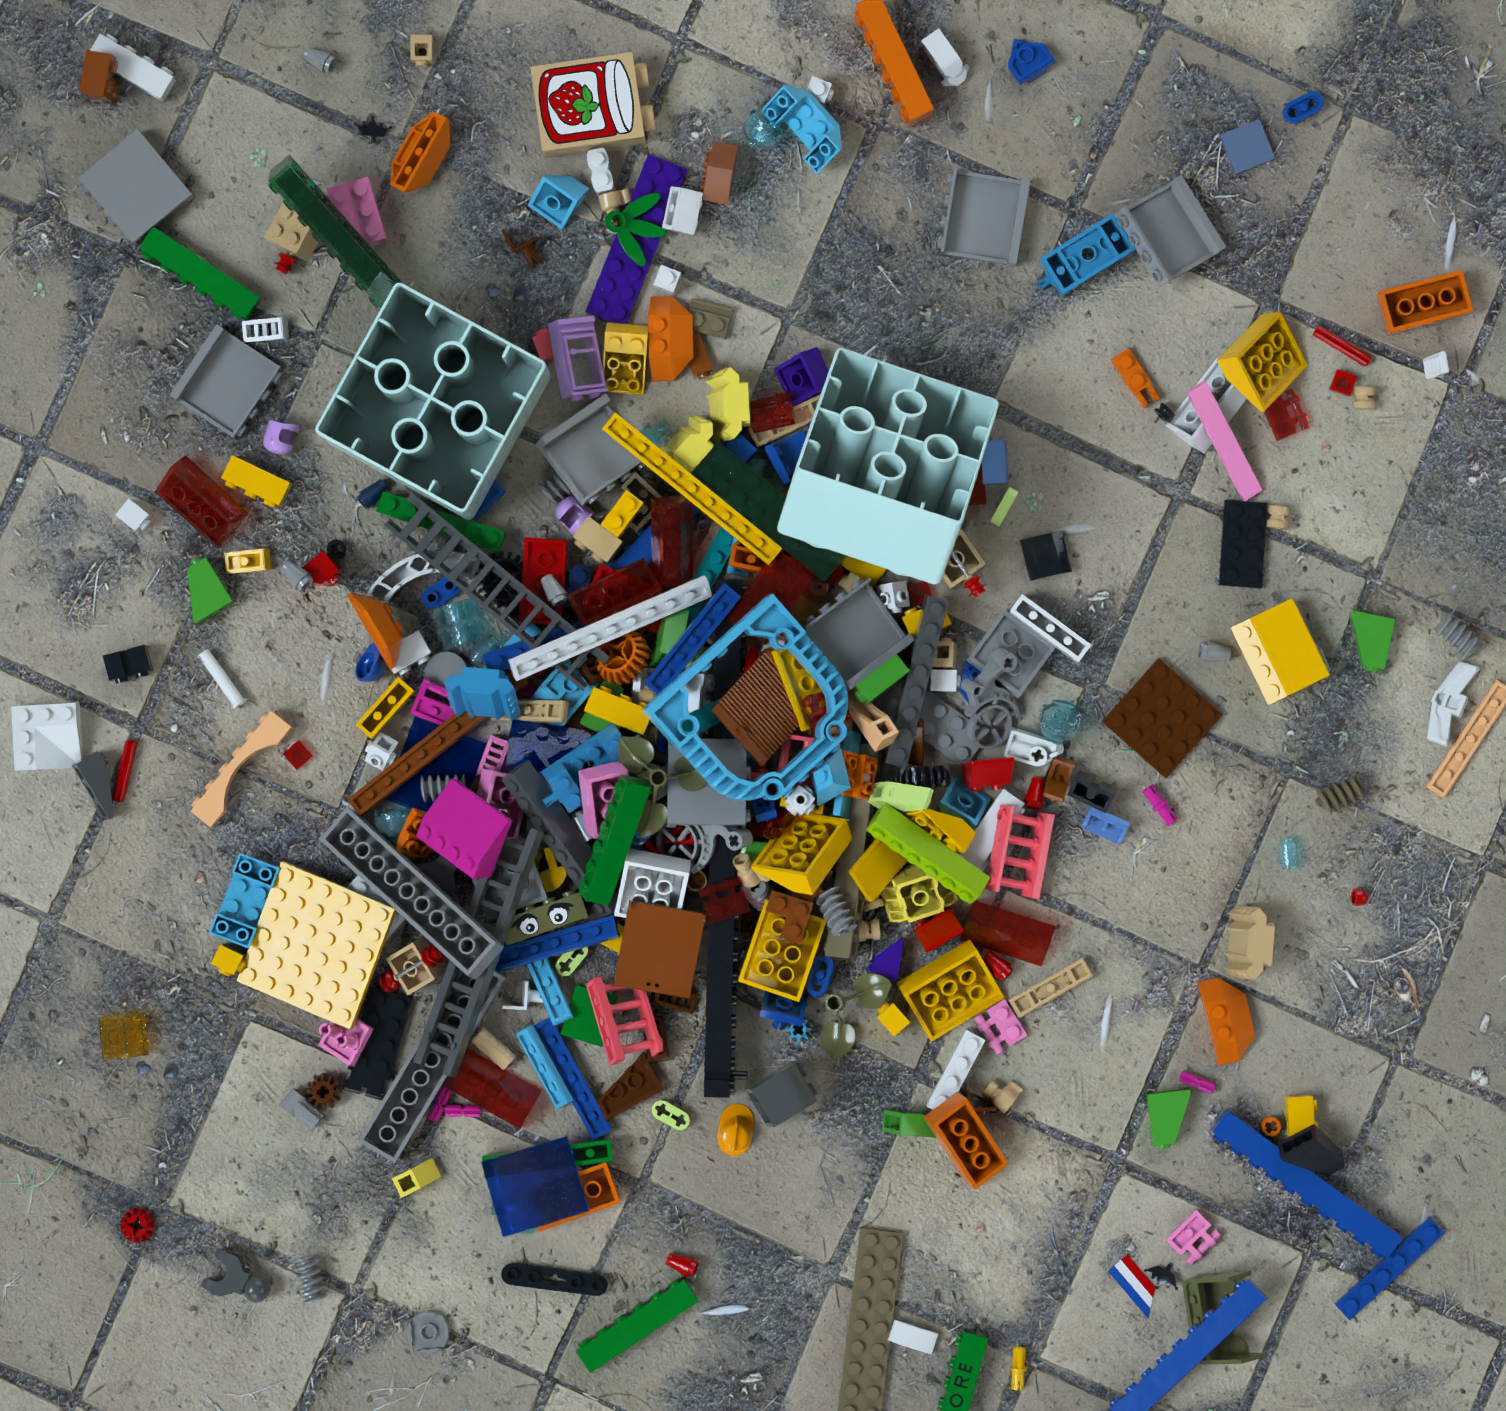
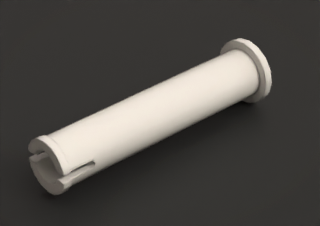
(222, 679)

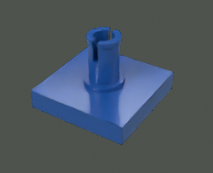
(783, 1010)

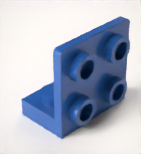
(785, 456)

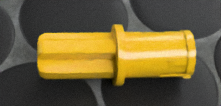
(1018, 1368)

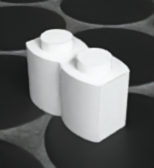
(599, 167)

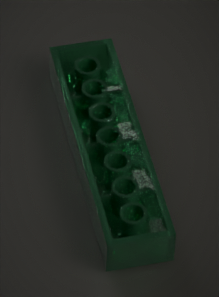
(333, 230)
(762, 506)

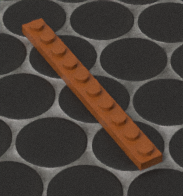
(418, 757)

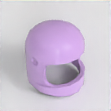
(272, 434)
(572, 513)

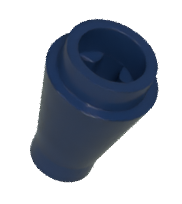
(370, 495)

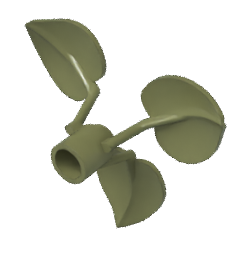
(636, 754)
(840, 1037)

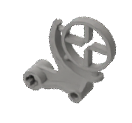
(984, 690)
(706, 835)

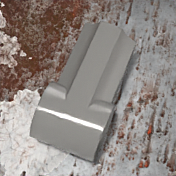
(297, 1105)

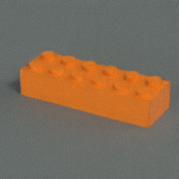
(894, 61)

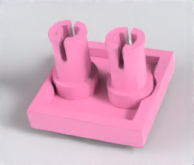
(344, 1042)

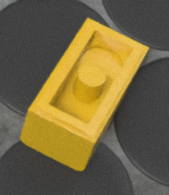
(247, 561)

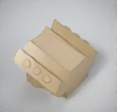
(1249, 942)

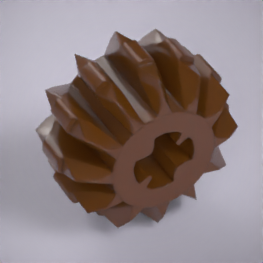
(319, 1085)

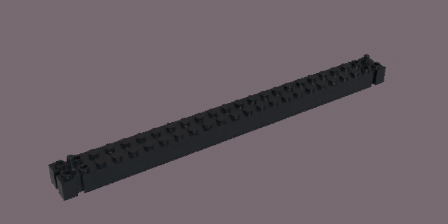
(719, 1065)

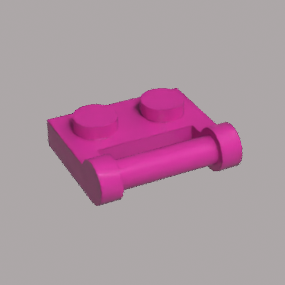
(431, 708)

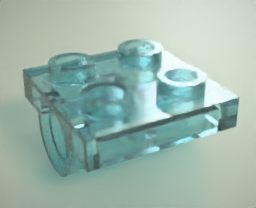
(458, 624)

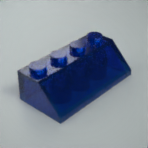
(542, 744)

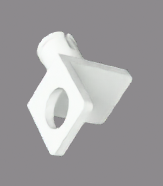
(528, 995)

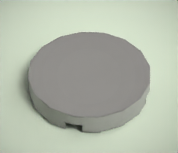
(443, 666)
(428, 1332)

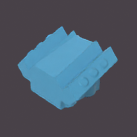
(482, 693)

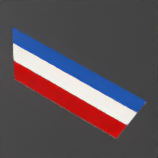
(1134, 1283)

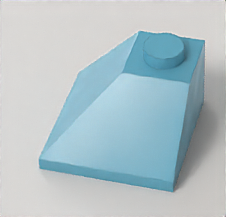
(558, 198)
(829, 778)
(963, 803)

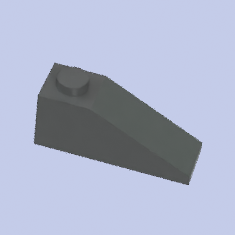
(96, 779)

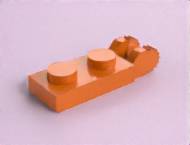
(1134, 376)

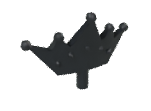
(372, 129)
(1163, 1276)

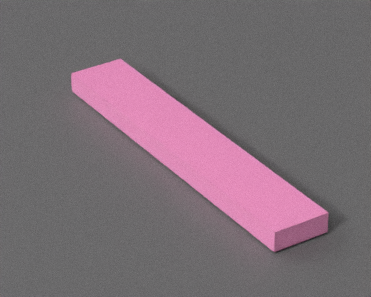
(1224, 441)

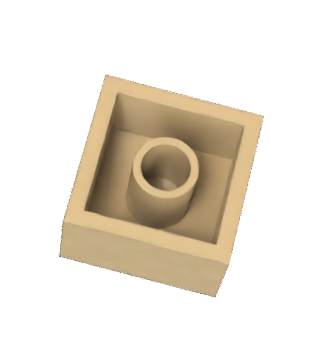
(597, 540)

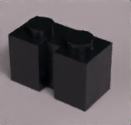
(128, 663)
(1090, 793)

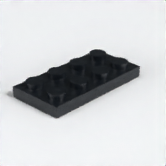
(1242, 544)

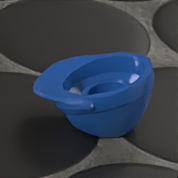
(370, 665)

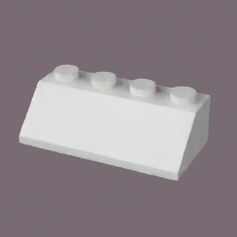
(1186, 421)

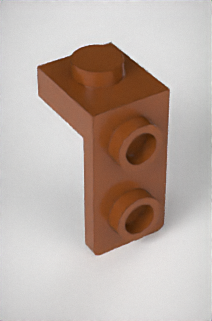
(700, 365)
(1058, 778)

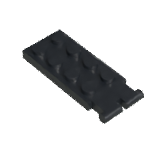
(387, 1017)

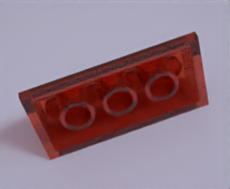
(201, 501)
(672, 540)
(783, 578)
(614, 593)
(1007, 933)
(494, 1089)

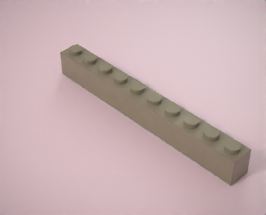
(860, 816)

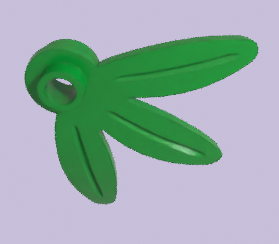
(628, 224)

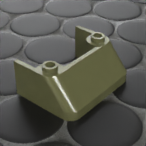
(1202, 1295)

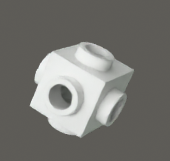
(894, 596)
(381, 751)
(796, 808)

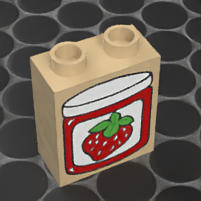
(591, 104)

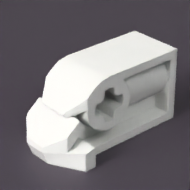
(944, 58)
(1023, 743)

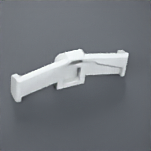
(1449, 702)

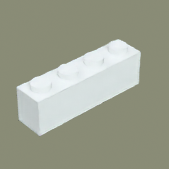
(135, 69)
(1050, 628)
(983, 841)
(956, 1068)

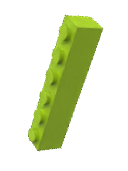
(928, 853)

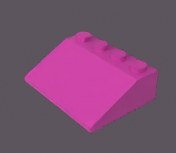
(465, 830)

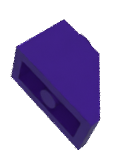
(887, 961)

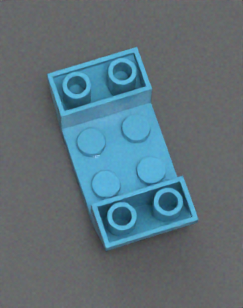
(808, 121)
(561, 688)
(244, 900)

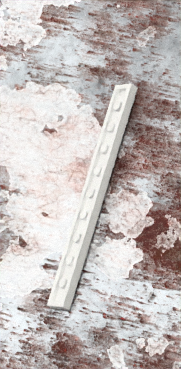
(610, 628)

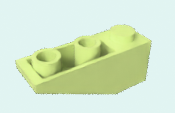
(901, 796)

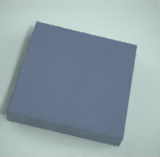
(1247, 147)

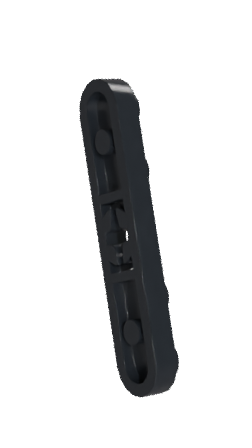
(532, 1277)

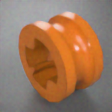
(1269, 1120)

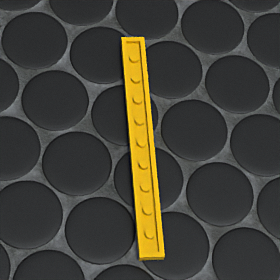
(692, 488)

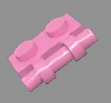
(1005, 1021)
(1188, 1232)

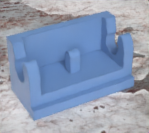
(995, 463)
(1105, 825)

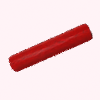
(1342, 345)
(124, 770)

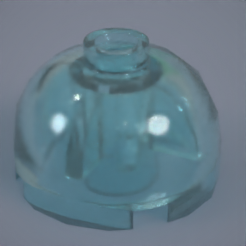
(762, 132)
(1059, 721)
(391, 821)

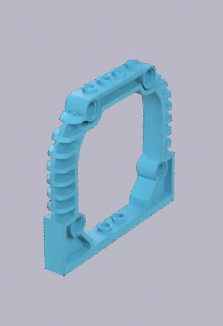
(670, 707)

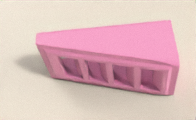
(492, 739)

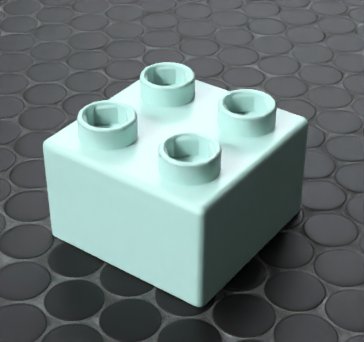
(433, 401)
(888, 466)

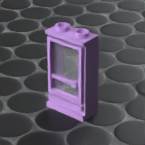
(577, 358)

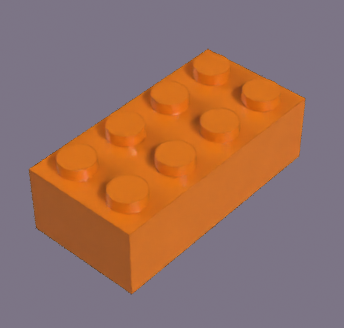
(1424, 302)
(966, 1140)
(598, 1190)

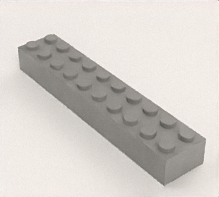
(411, 893)
(418, 1084)

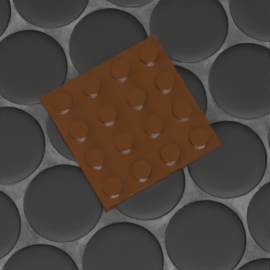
(1162, 718)

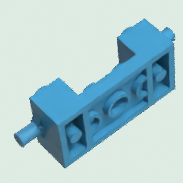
(1068, 269)
(564, 774)

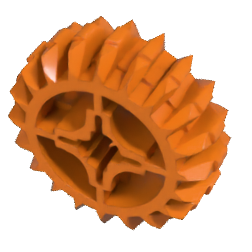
(620, 669)

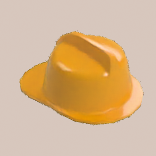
(735, 1129)

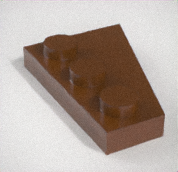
(630, 1089)

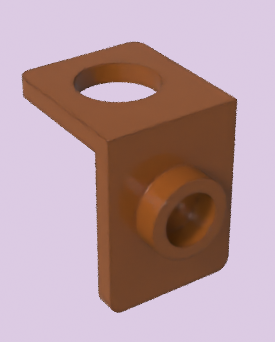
(979, 1110)

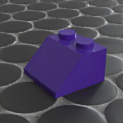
(803, 375)

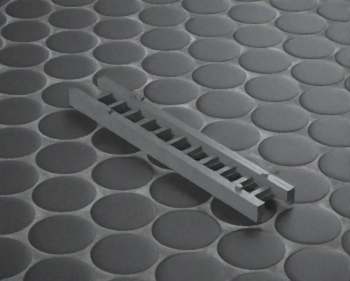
(470, 590)
(478, 991)

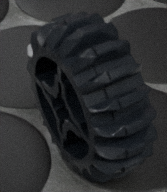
(487, 587)
(924, 776)

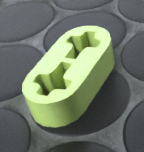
(1004, 506)
(573, 965)
(668, 1119)

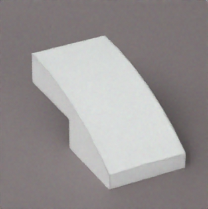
(913, 1337)

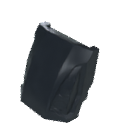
(1045, 555)

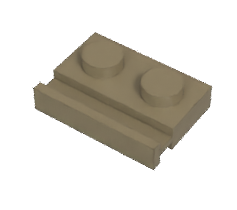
(710, 318)

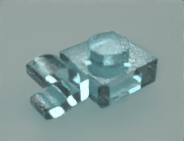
(652, 434)

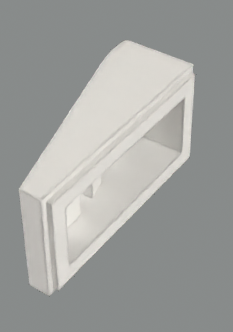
(282, 328)
(1436, 365)

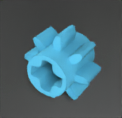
(798, 1035)

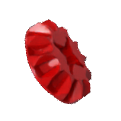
(145, 1219)

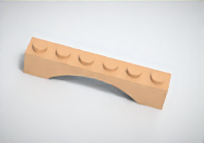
(872, 722)
(214, 802)

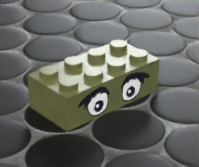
(547, 917)

